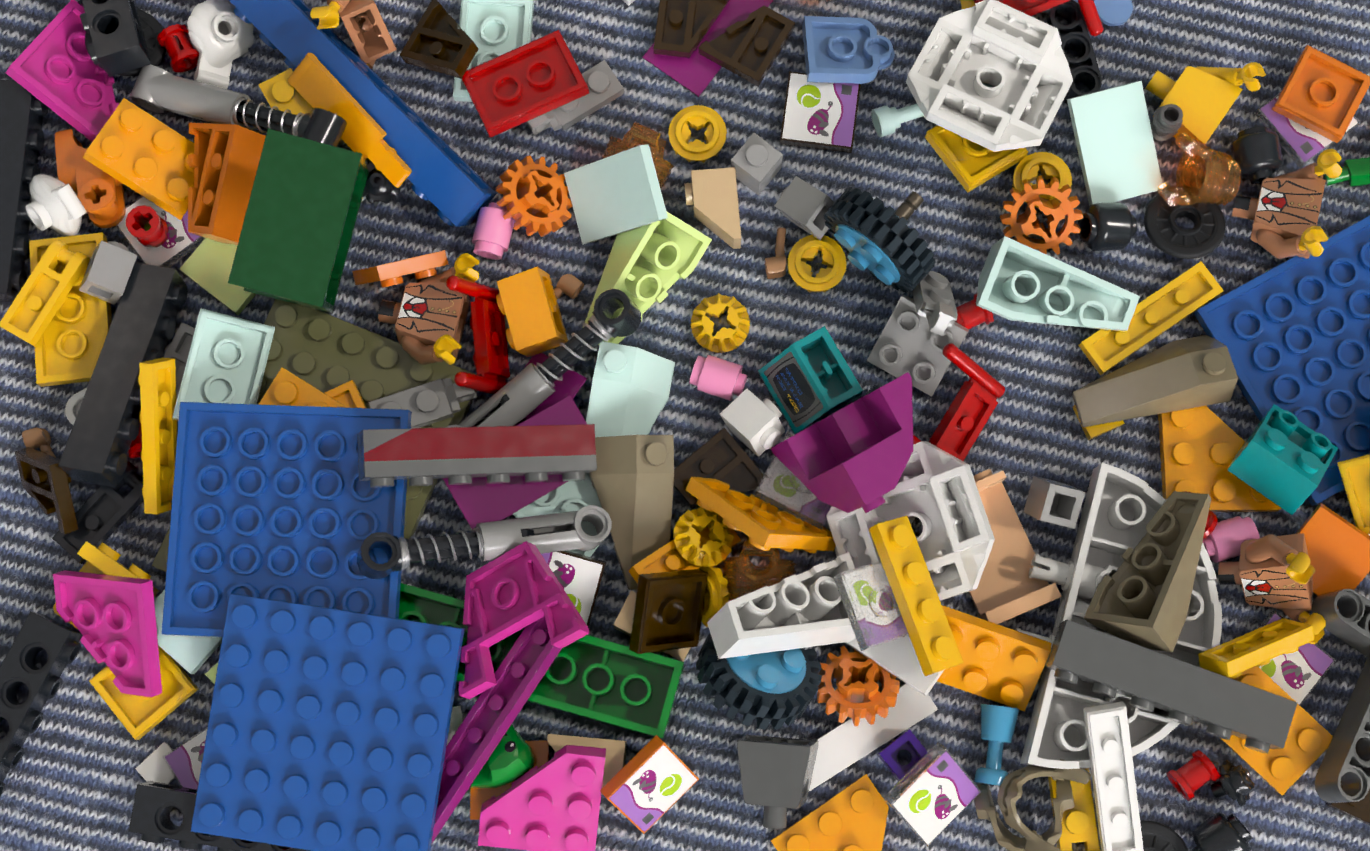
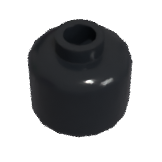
(1257, 153)
(1107, 226)
(1222, 834)

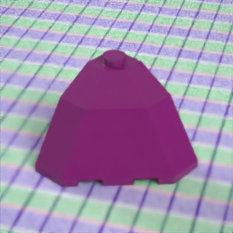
(857, 450)

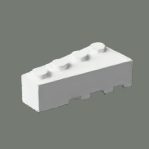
(785, 616)

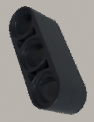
(1076, 38)

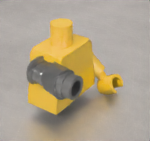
(1198, 99)

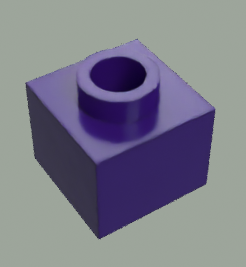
(908, 742)

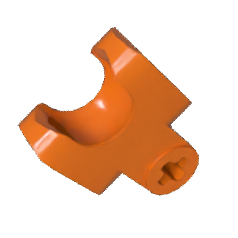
(95, 189)

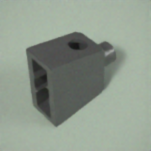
(776, 774)

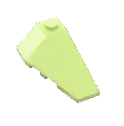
(650, 261)

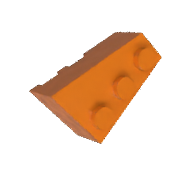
(224, 177)

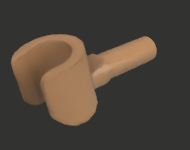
(776, 266)
(568, 285)
(38, 438)

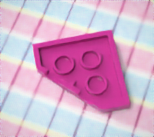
(64, 76)
(115, 624)
(549, 805)

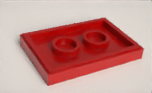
(524, 83)

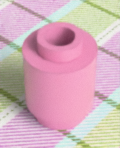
(492, 232)
(718, 377)
(1227, 538)

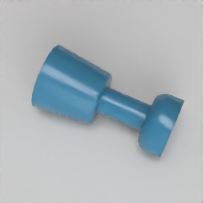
(997, 728)

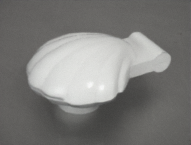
(219, 40)
(54, 206)

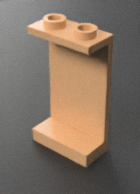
(1005, 582)

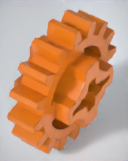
(534, 196)
(1053, 209)
(857, 687)

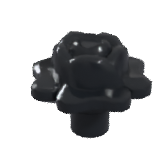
(378, 186)
(1234, 782)

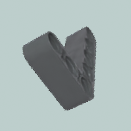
(1353, 730)

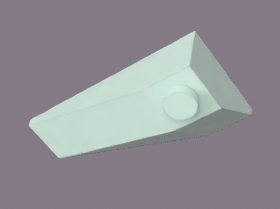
(1042, 289)
(628, 390)

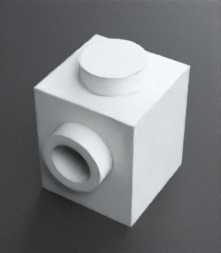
(754, 422)

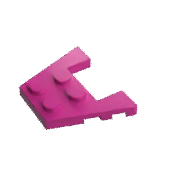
(504, 600)

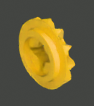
(697, 118)
(1050, 167)
(806, 250)
(725, 339)
(687, 539)
(716, 593)

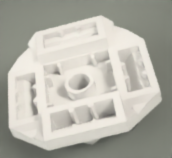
(996, 48)
(953, 518)

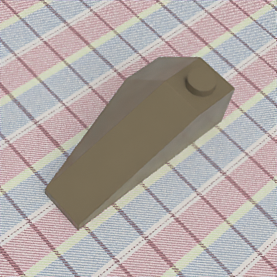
(1166, 380)
(637, 492)
(1154, 584)

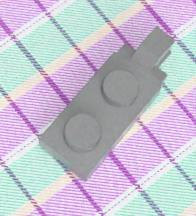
(603, 89)
(936, 302)
(428, 402)

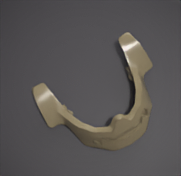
(1011, 791)
(987, 810)

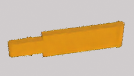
(362, 131)

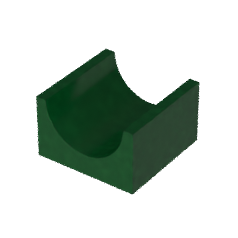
(299, 221)

